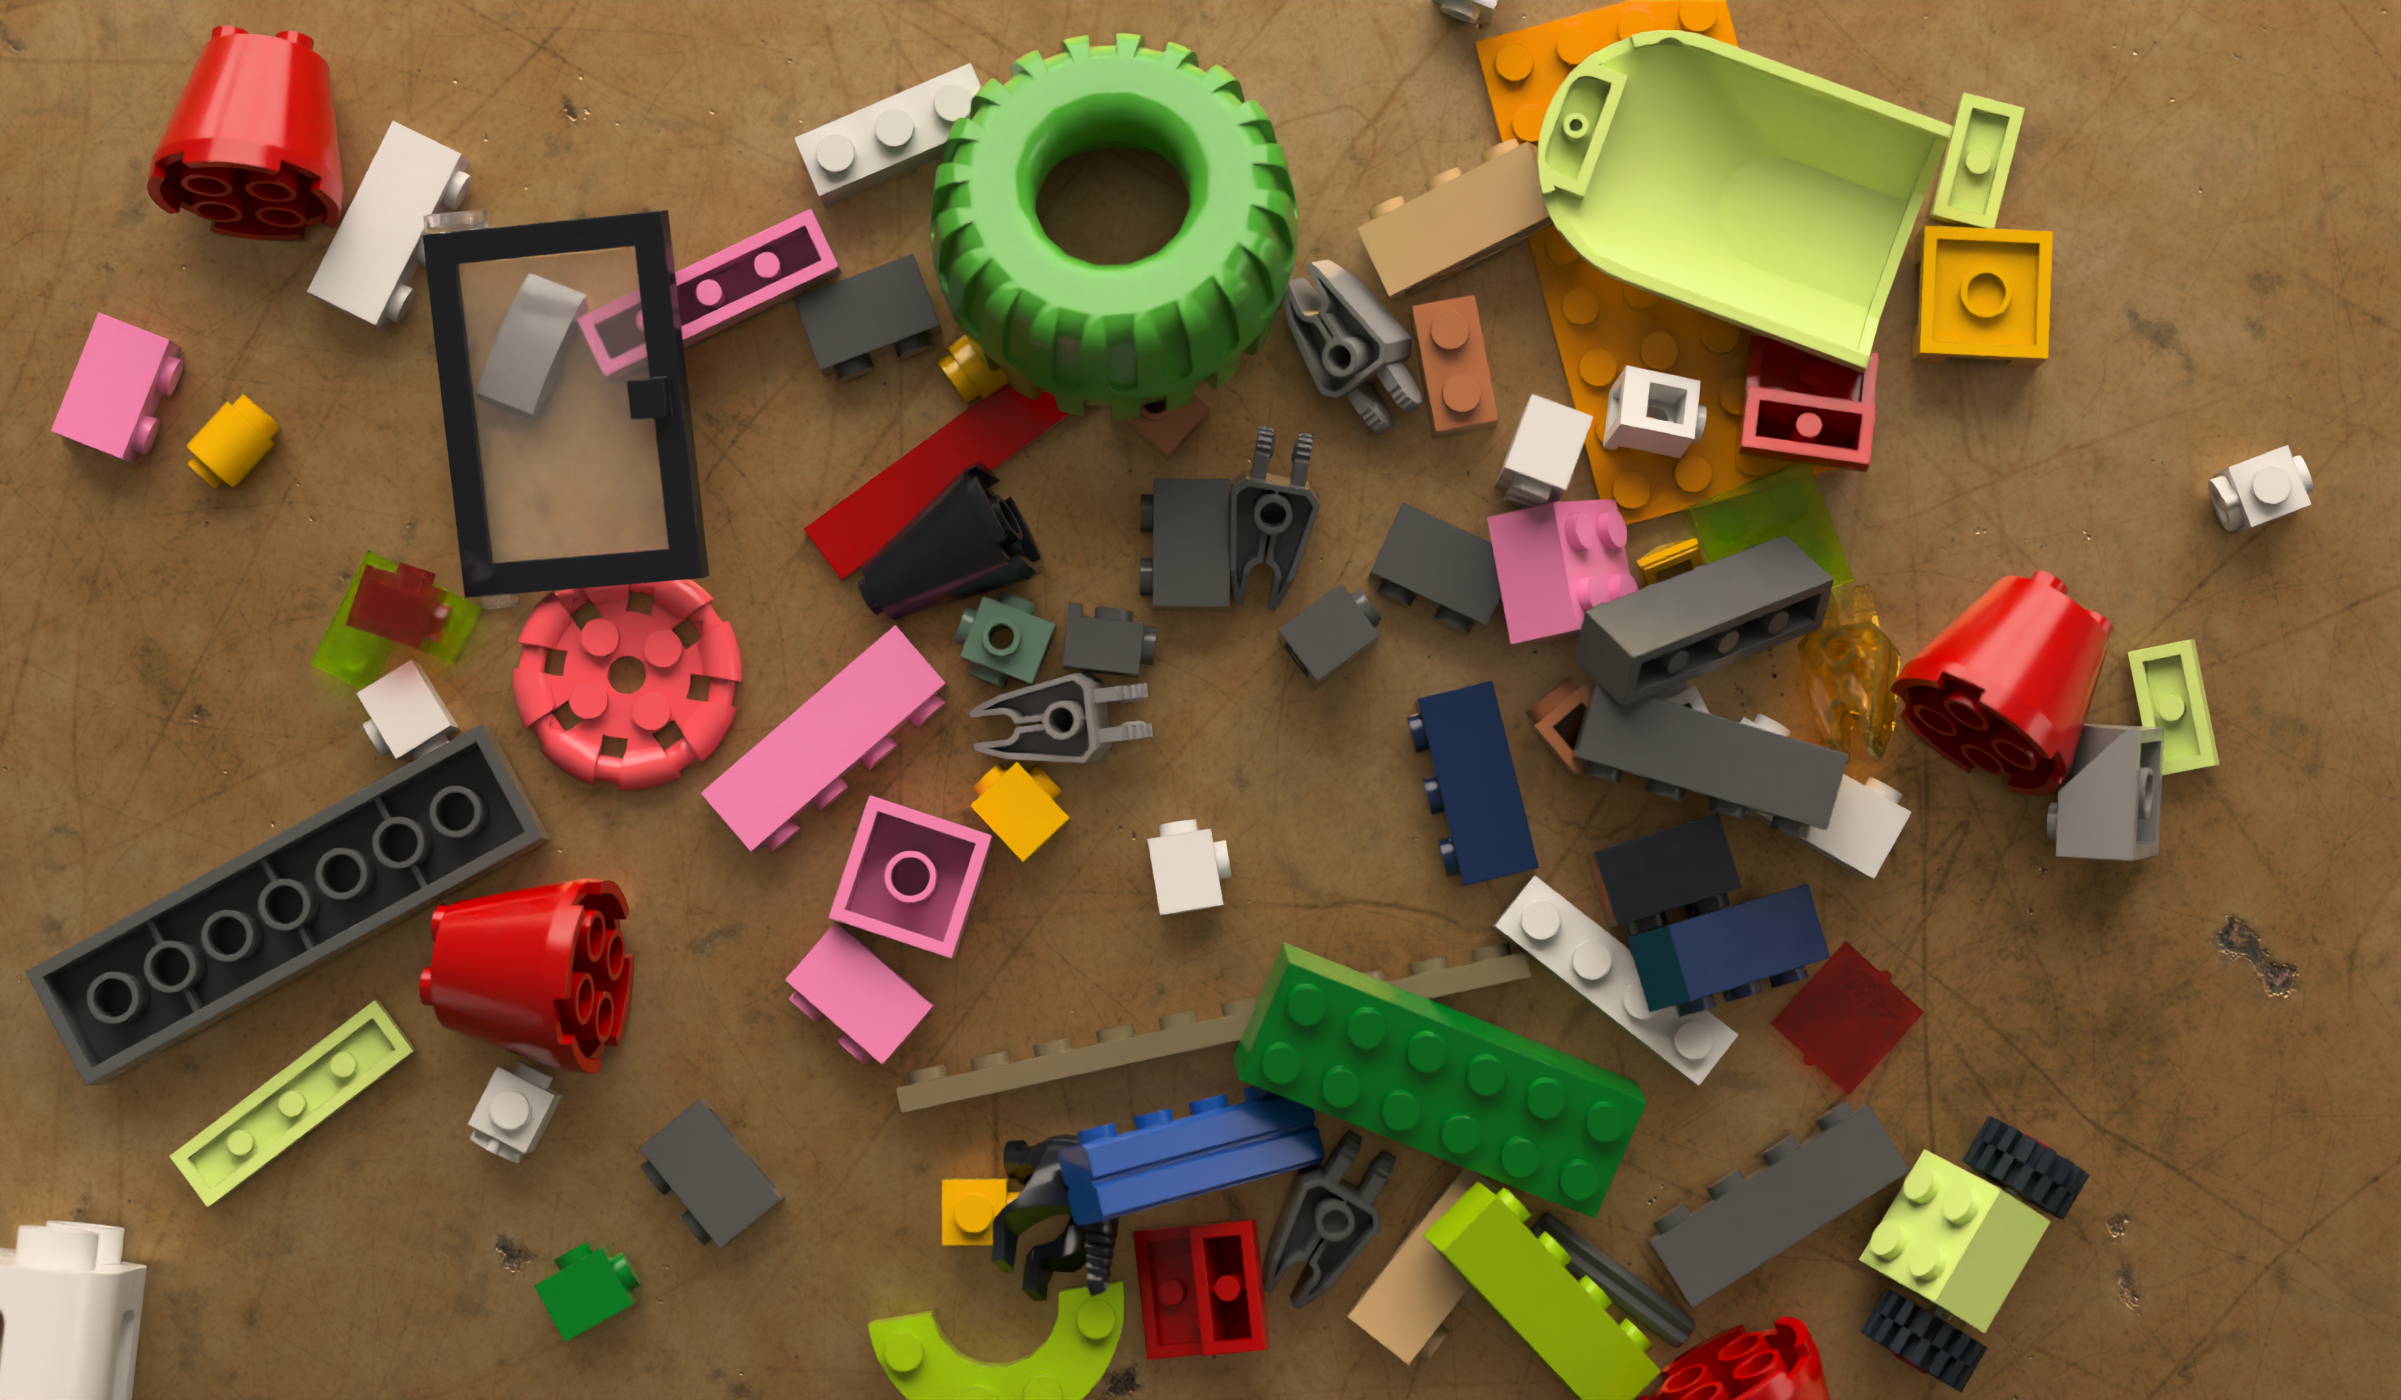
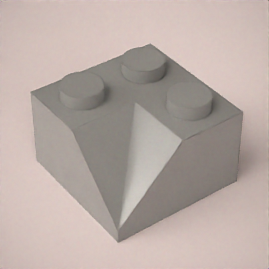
(2113, 797)

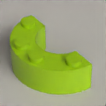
(1064, 1367)

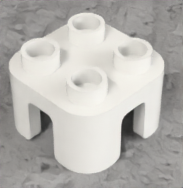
(69, 1314)

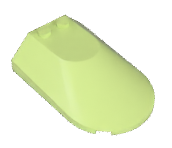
(1738, 186)

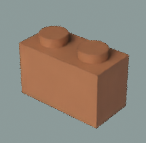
(1453, 367)

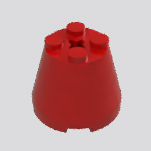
(253, 139)
(2009, 683)
(535, 971)
(1748, 1366)

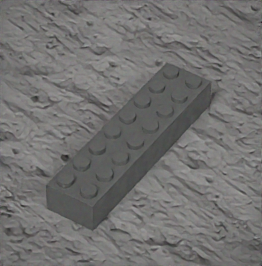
(288, 906)

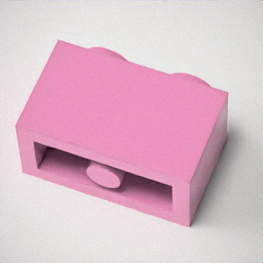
(118, 389)
(858, 995)

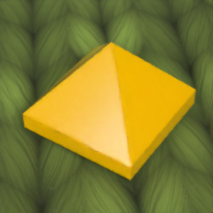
(1669, 561)

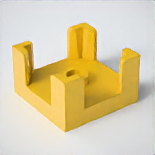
(1983, 295)

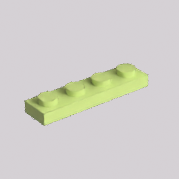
(292, 1103)

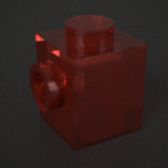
(401, 606)

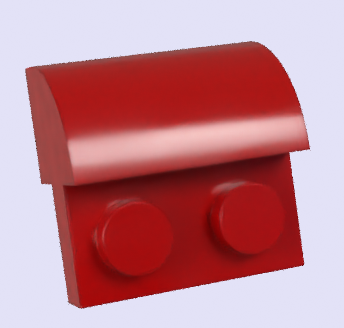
(1806, 408)
(1201, 1289)

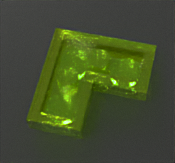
(1771, 507)
(361, 656)

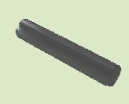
(1618, 1283)

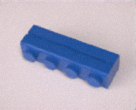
(1187, 1155)

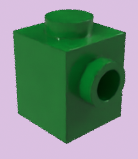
(588, 1288)

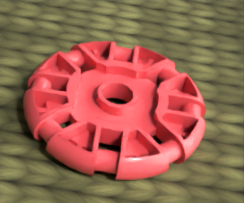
(635, 715)

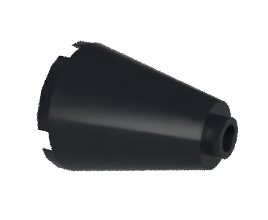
(952, 550)

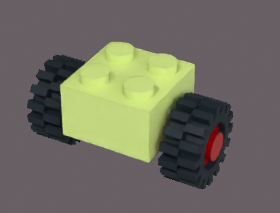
(1963, 1245)

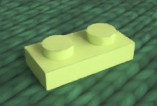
(1977, 162)
(2174, 698)

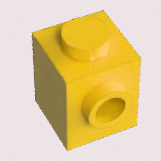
(1020, 807)
(971, 1207)

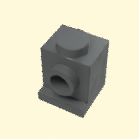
(1107, 642)

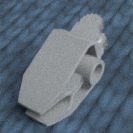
(1351, 343)
(1072, 719)

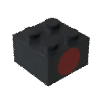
(1662, 872)

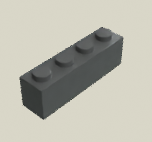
(1703, 619)
(1711, 757)
(1776, 1204)

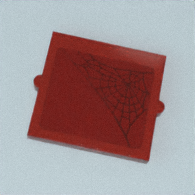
(1847, 1017)

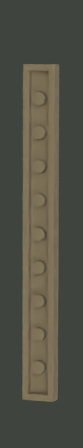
(1177, 1035)

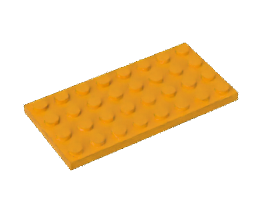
(1609, 324)

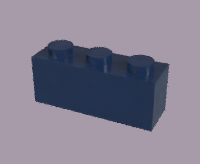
(1473, 784)
(1729, 951)

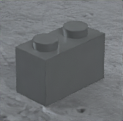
(869, 318)
(1188, 544)
(1439, 567)
(1330, 634)
(709, 1174)

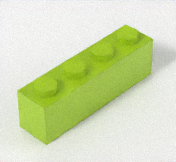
(1540, 1299)

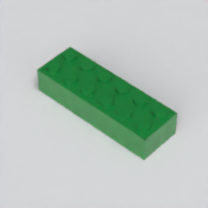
(1439, 1080)

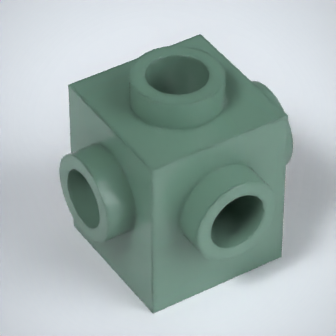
(1019, 661)

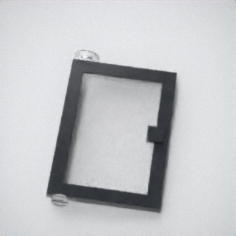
(564, 403)

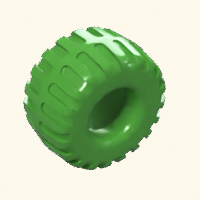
(1114, 329)

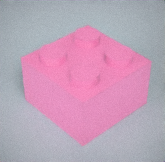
(1558, 565)
(912, 877)

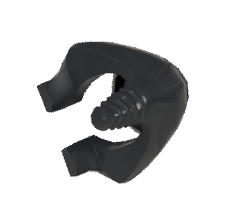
(1044, 1197)

